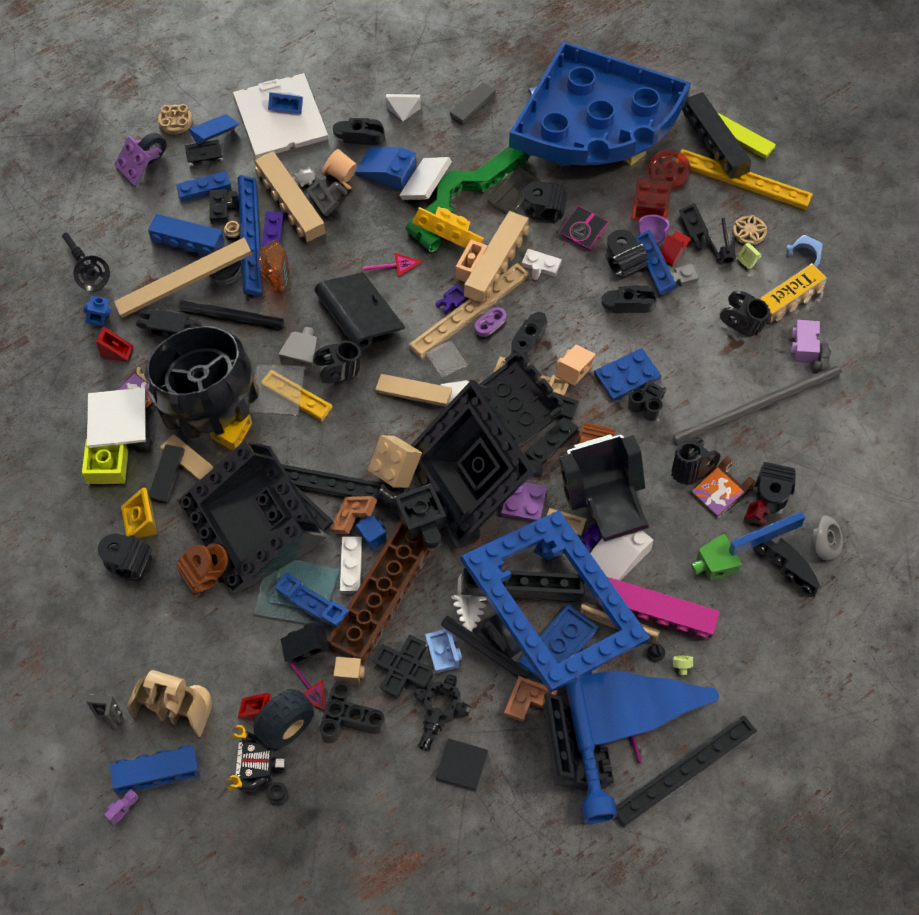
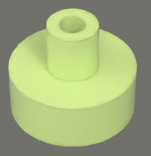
(683, 662)

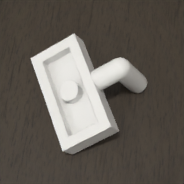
(541, 263)

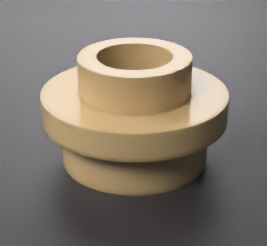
(232, 225)

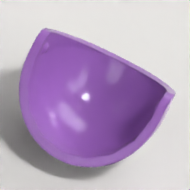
(657, 224)

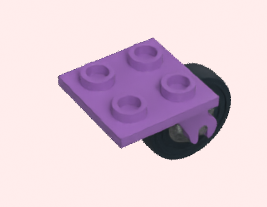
(138, 153)

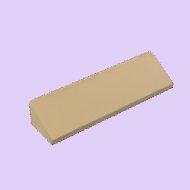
(599, 615)

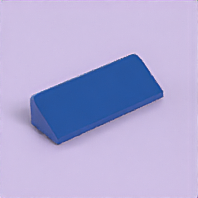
(213, 128)

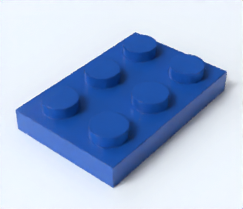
(627, 374)

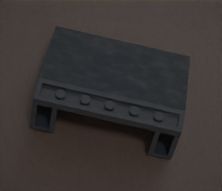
(252, 514)

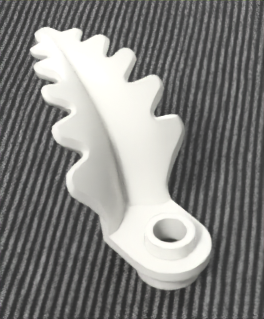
(469, 607)

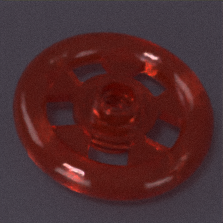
(668, 155)

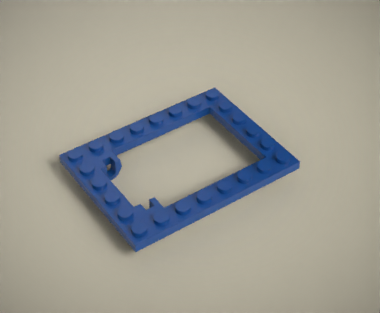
(486, 570)

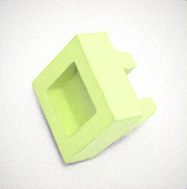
(748, 256)

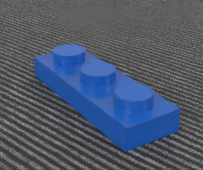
(203, 185)

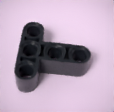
(344, 717)

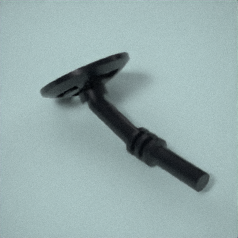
(88, 268)

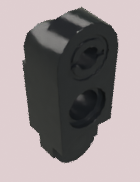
(360, 131)
(641, 299)
(533, 325)

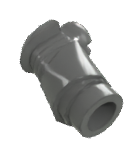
(823, 359)

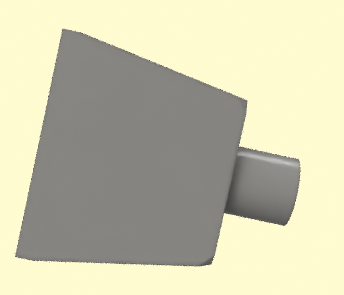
(300, 349)

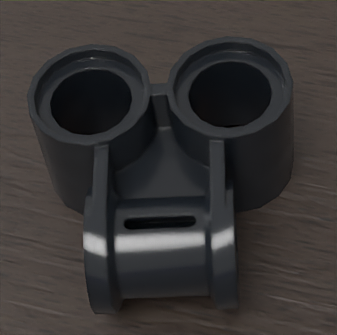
(649, 398)

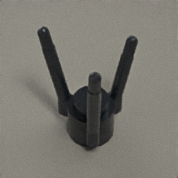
(726, 253)

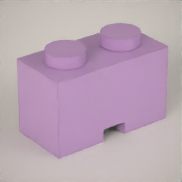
(805, 343)

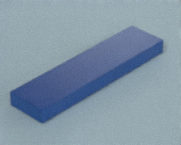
(657, 264)
(766, 533)

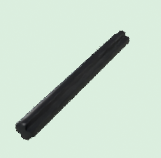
(231, 314)

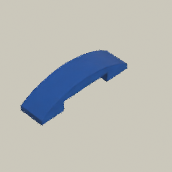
(311, 602)

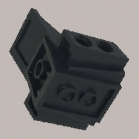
(605, 479)

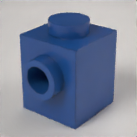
(371, 531)

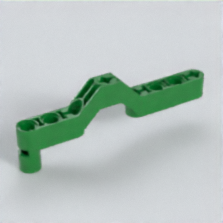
(457, 181)

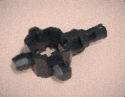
(435, 718)

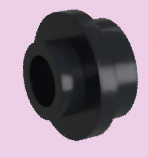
(277, 786)

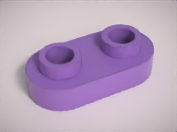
(489, 322)

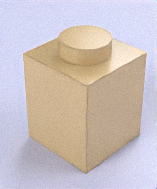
(349, 670)

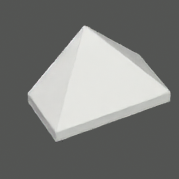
(403, 105)

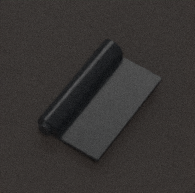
(358, 308)

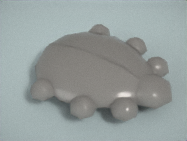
(304, 176)

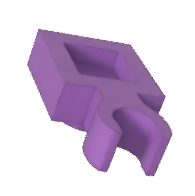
(118, 809)

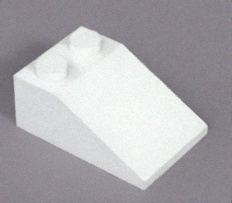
(622, 554)

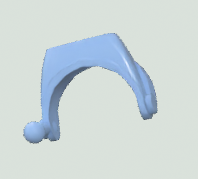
(807, 242)

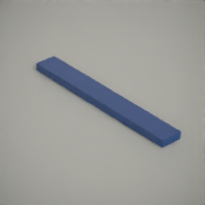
(250, 231)

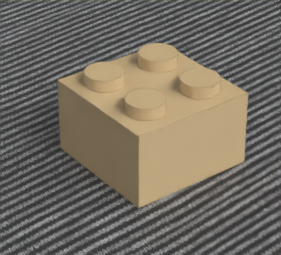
(394, 461)

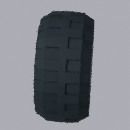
(283, 719)

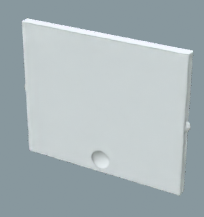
(116, 417)

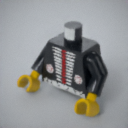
(254, 762)

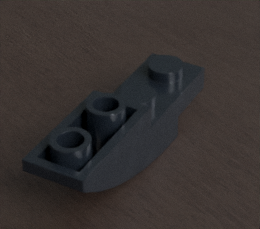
(795, 568)

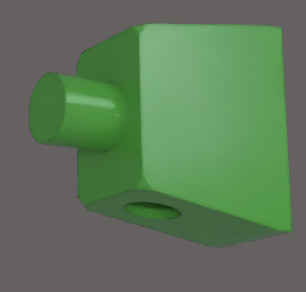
(717, 560)

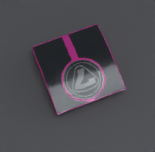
(584, 227)

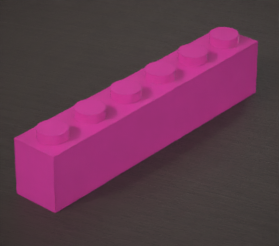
(667, 609)

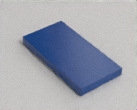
(565, 636)

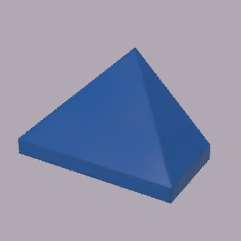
(285, 102)

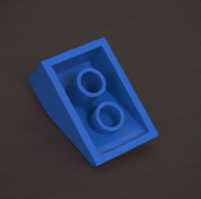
(388, 166)

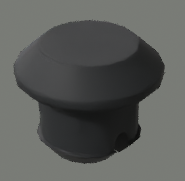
(145, 446)
(656, 652)

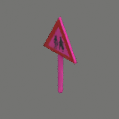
(402, 263)

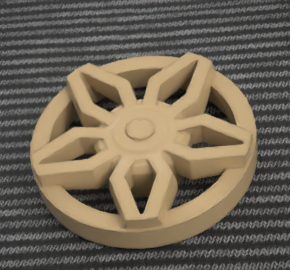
(750, 230)

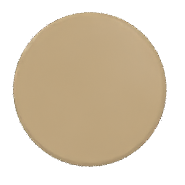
(175, 119)

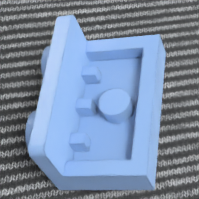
(443, 650)

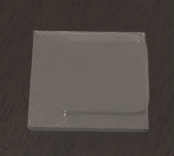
(446, 359)

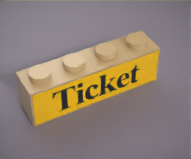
(794, 291)

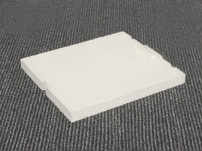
(277, 129)

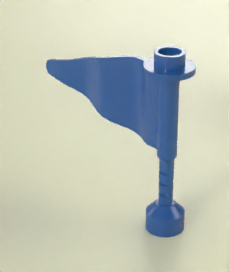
(620, 706)

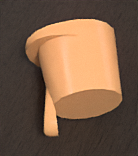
(340, 167)

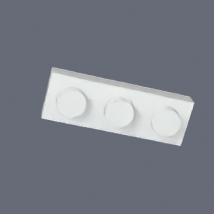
(351, 565)

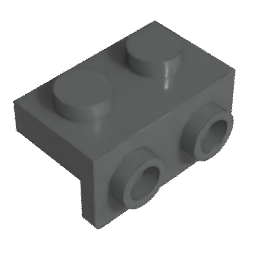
(105, 706)

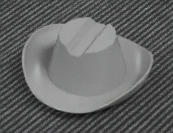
(827, 539)

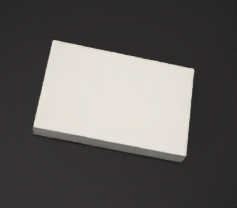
(425, 178)

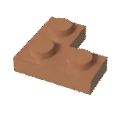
(350, 509)
(523, 695)

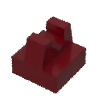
(756, 512)

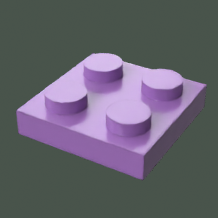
(526, 503)

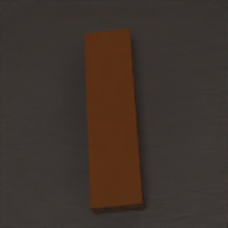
(379, 595)

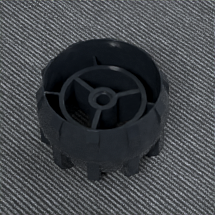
(201, 381)

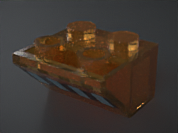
(274, 265)

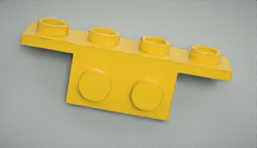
(446, 225)

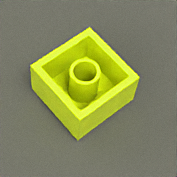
(105, 464)

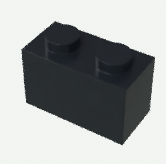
(304, 643)

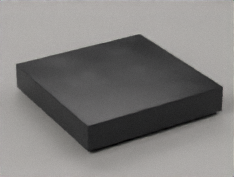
(461, 764)

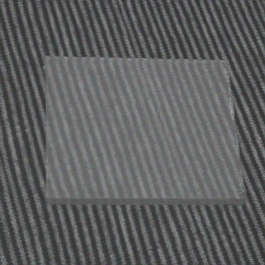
(278, 390)

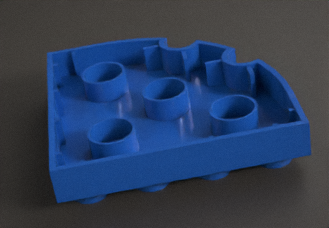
(597, 109)

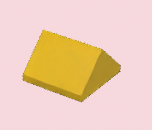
(139, 515)

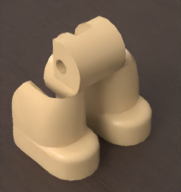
(169, 692)

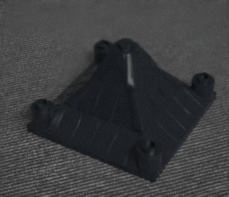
(471, 462)

